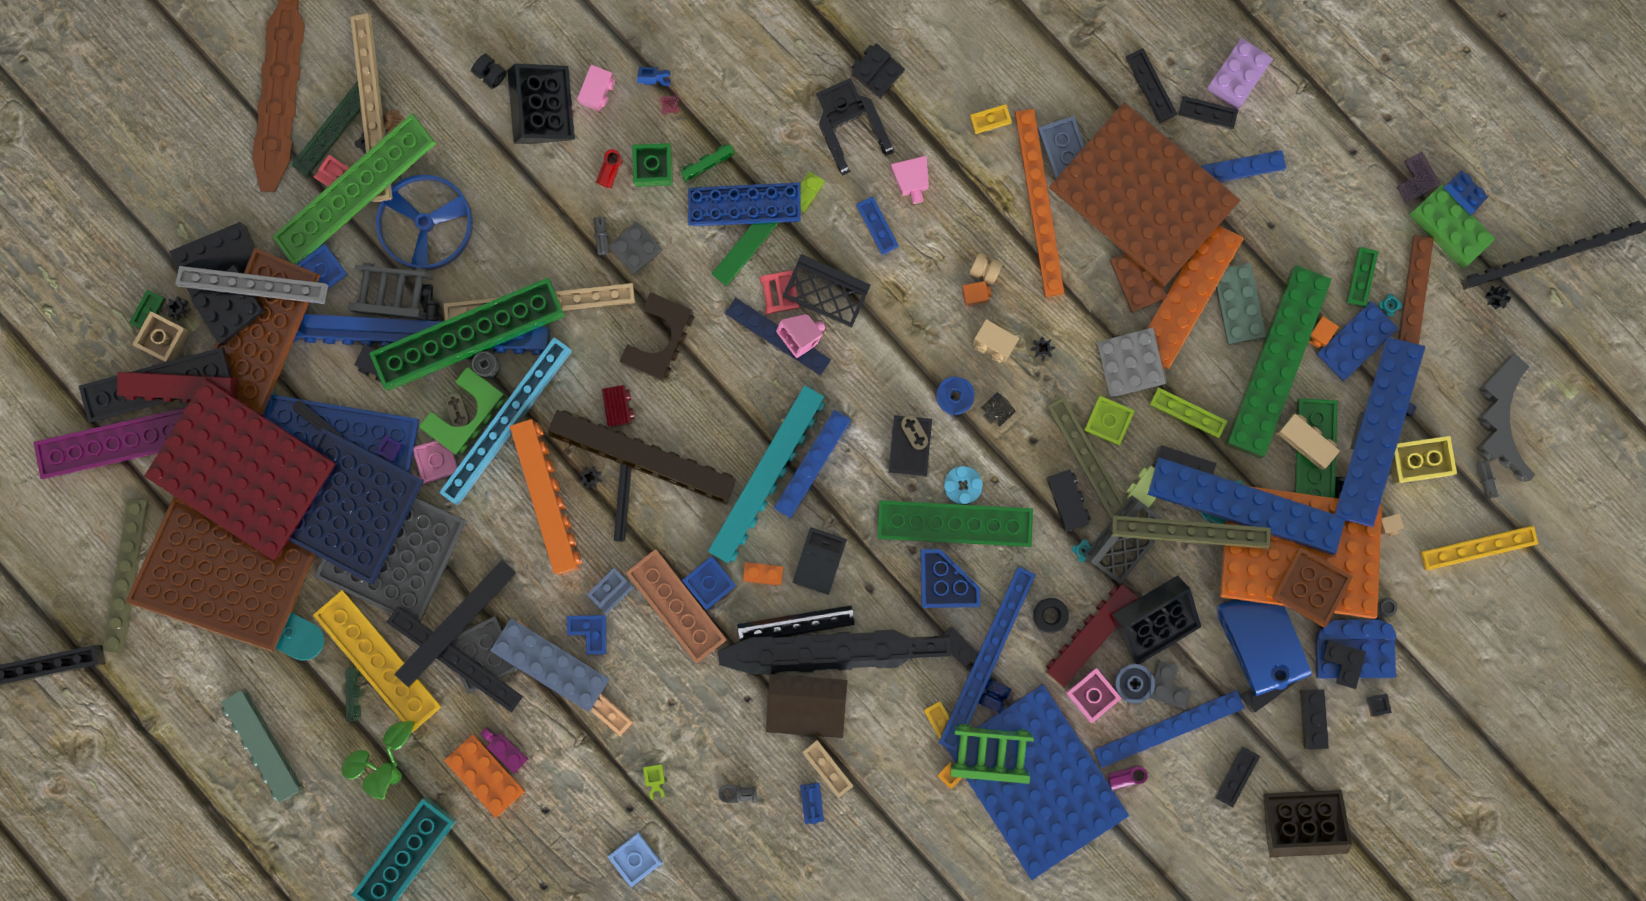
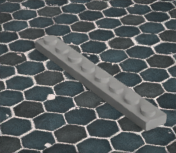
(251, 285)

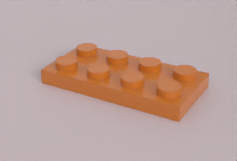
(484, 775)

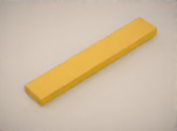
(1479, 548)

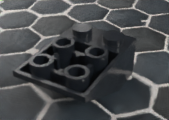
(819, 560)

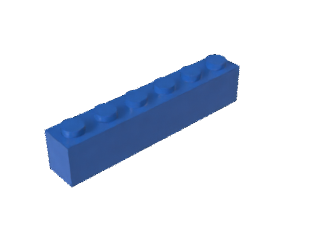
(812, 464)

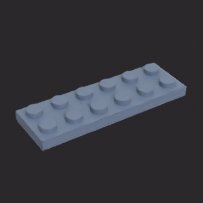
(550, 665)

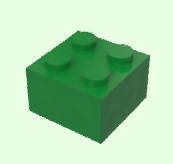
(652, 165)

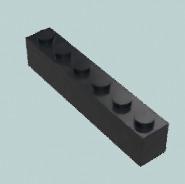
(51, 664)

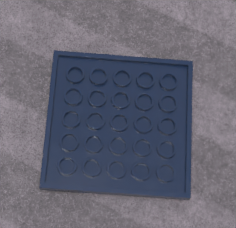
(356, 508)

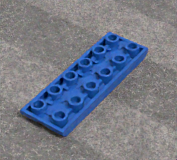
(744, 204)

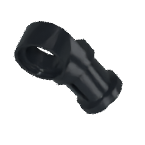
(430, 306)

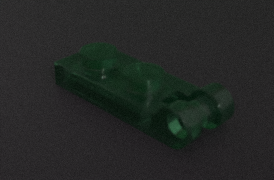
(353, 692)

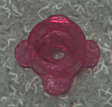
(670, 109)

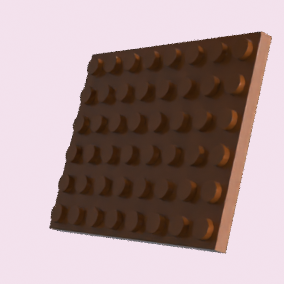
(1144, 194)
(218, 580)

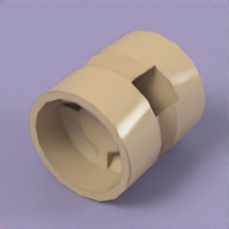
(986, 268)

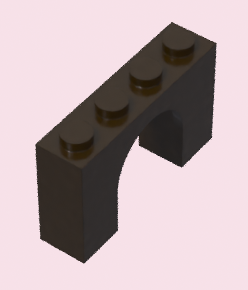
(658, 364)

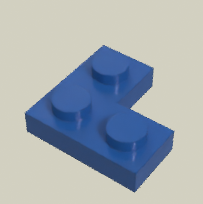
(595, 630)

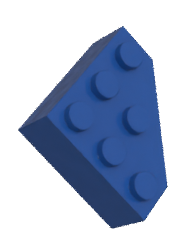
(945, 582)

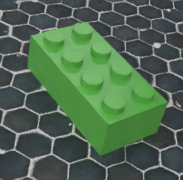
(1451, 227)

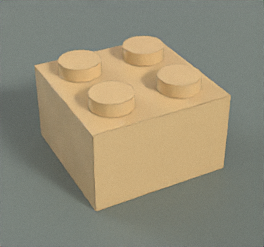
(161, 337)
(995, 342)

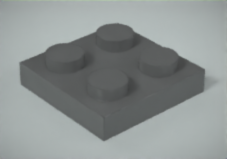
(635, 248)

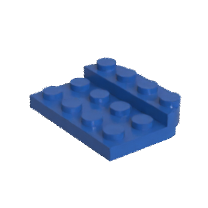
(1371, 636)

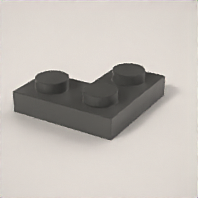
(1164, 687)

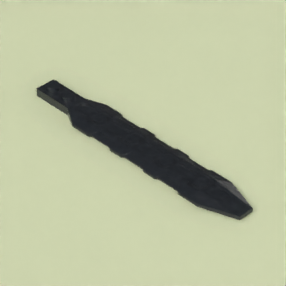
(831, 651)

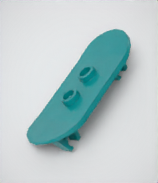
(300, 639)

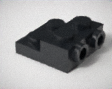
(877, 70)

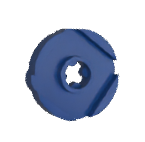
(965, 400)

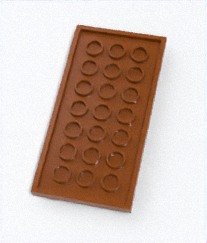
(263, 346)

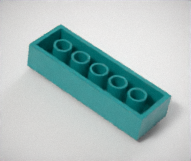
(406, 853)

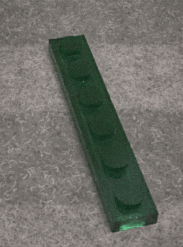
(328, 133)

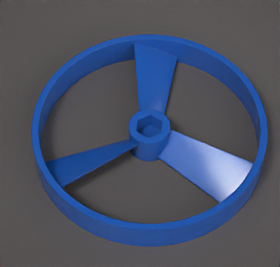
(454, 209)

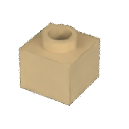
(1391, 524)

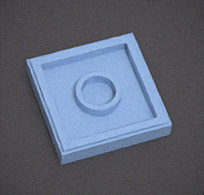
(634, 859)

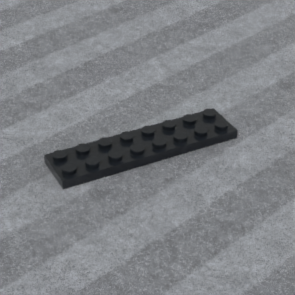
(101, 396)

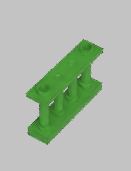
(999, 772)

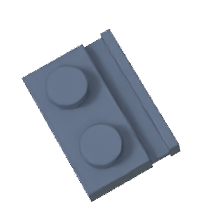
(610, 591)

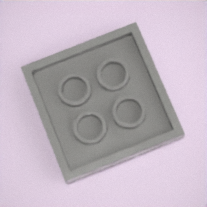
(1132, 362)

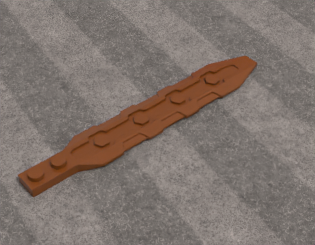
(278, 94)

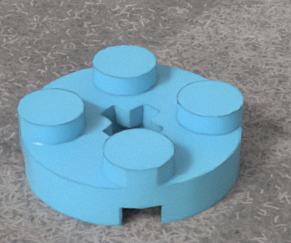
(952, 487)

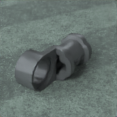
(737, 794)

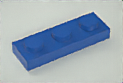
(877, 226)

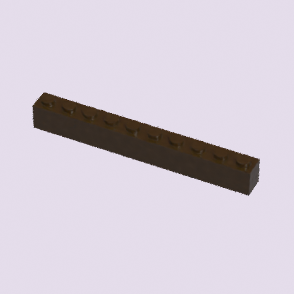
(641, 456)

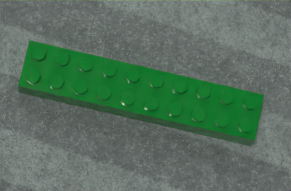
(467, 334)
(1278, 362)

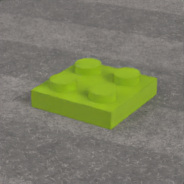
(1109, 420)

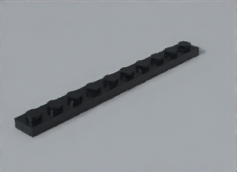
(1547, 256)

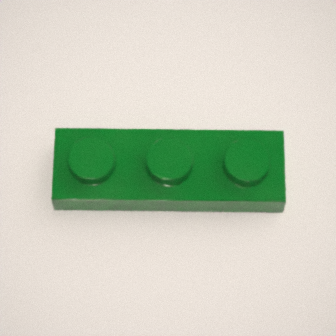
(707, 162)
(1362, 277)

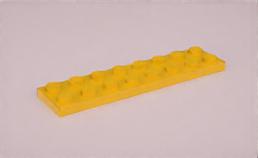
(375, 659)

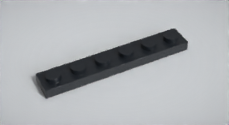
(798, 623)

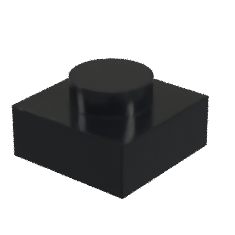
(1379, 705)

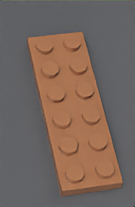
(676, 606)

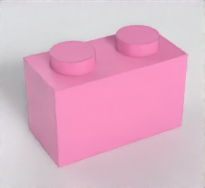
(595, 88)

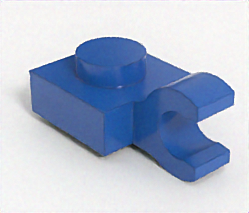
(651, 75)

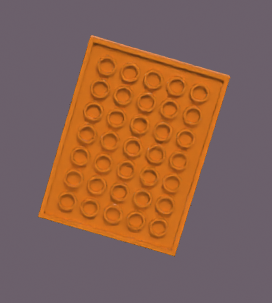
(1257, 572)

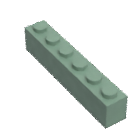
(262, 746)

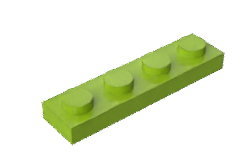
(1188, 413)

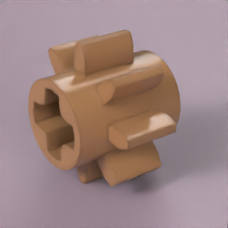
(392, 119)

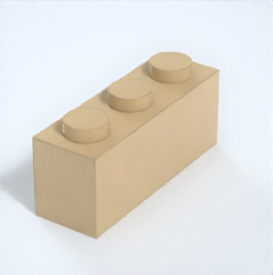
(1308, 441)

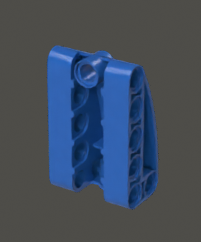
(1263, 644)

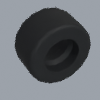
(1059, 606)

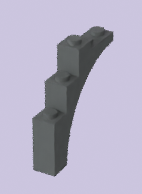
(1496, 418)

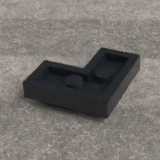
(1350, 662)

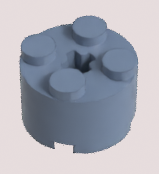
(1142, 675)

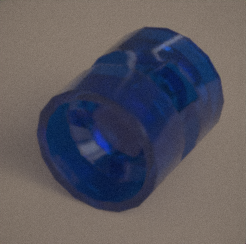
(995, 696)

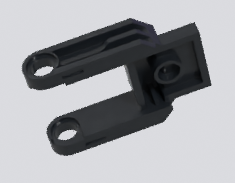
(842, 105)

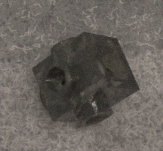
(998, 409)

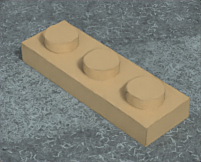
(827, 769)

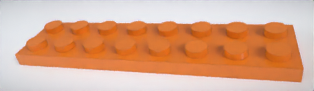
(1192, 292)

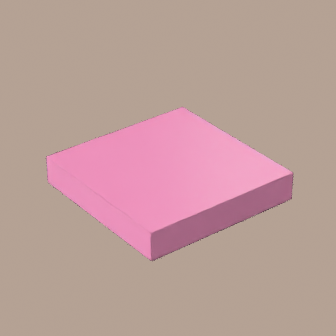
(434, 461)

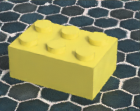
(1423, 460)

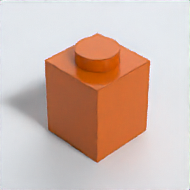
(976, 293)
(1322, 332)

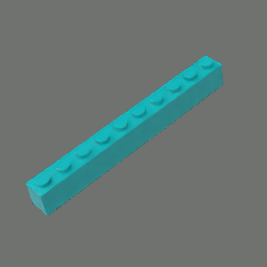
(766, 475)

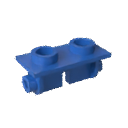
(812, 803)

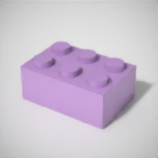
(1239, 73)

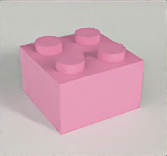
(1092, 695)

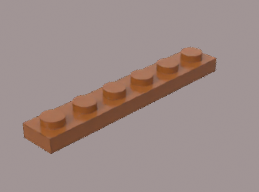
(1416, 289)

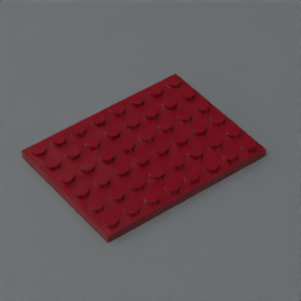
(240, 469)

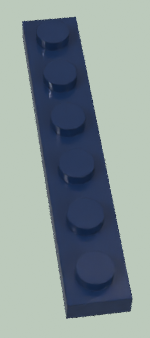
(767, 330)

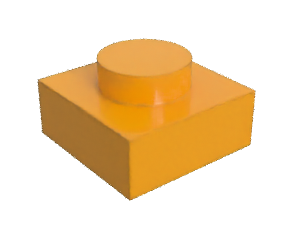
(946, 777)

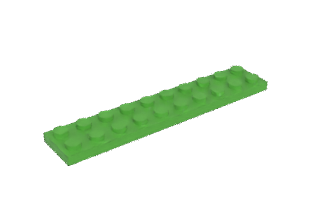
(354, 189)

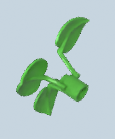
(378, 782)

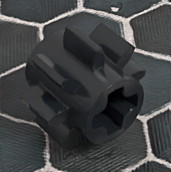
(1498, 297)
(180, 312)
(1048, 348)
(593, 482)

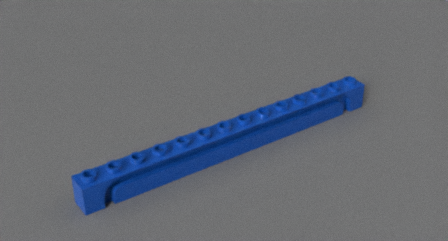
(388, 331)

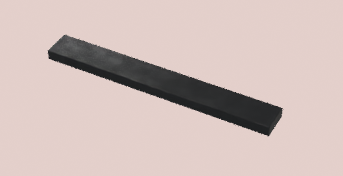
(455, 624)
(458, 661)

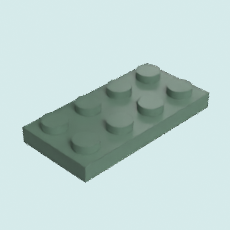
(1240, 305)

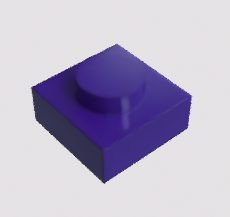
(389, 448)

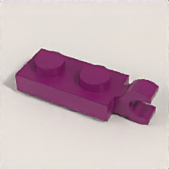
(504, 750)

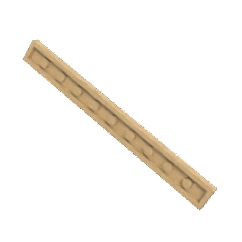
(369, 87)
(569, 299)

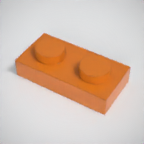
(763, 573)

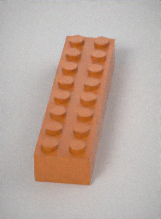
(545, 497)

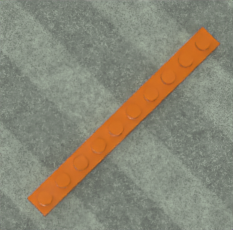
(1039, 203)

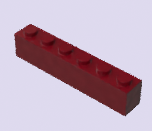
(167, 385)
(1090, 637)

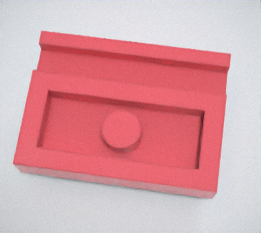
(330, 171)

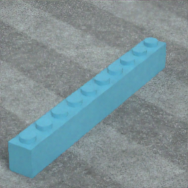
(510, 414)

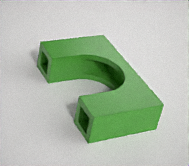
(457, 438)

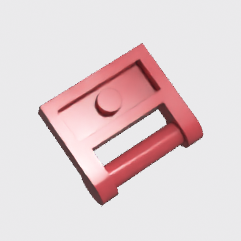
(781, 283)

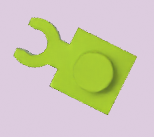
(654, 777)

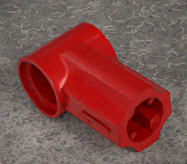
(608, 170)

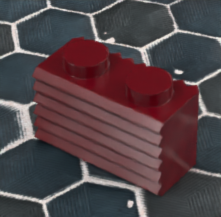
(617, 406)

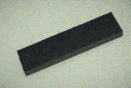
(1151, 86)

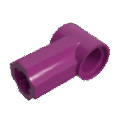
(1125, 777)

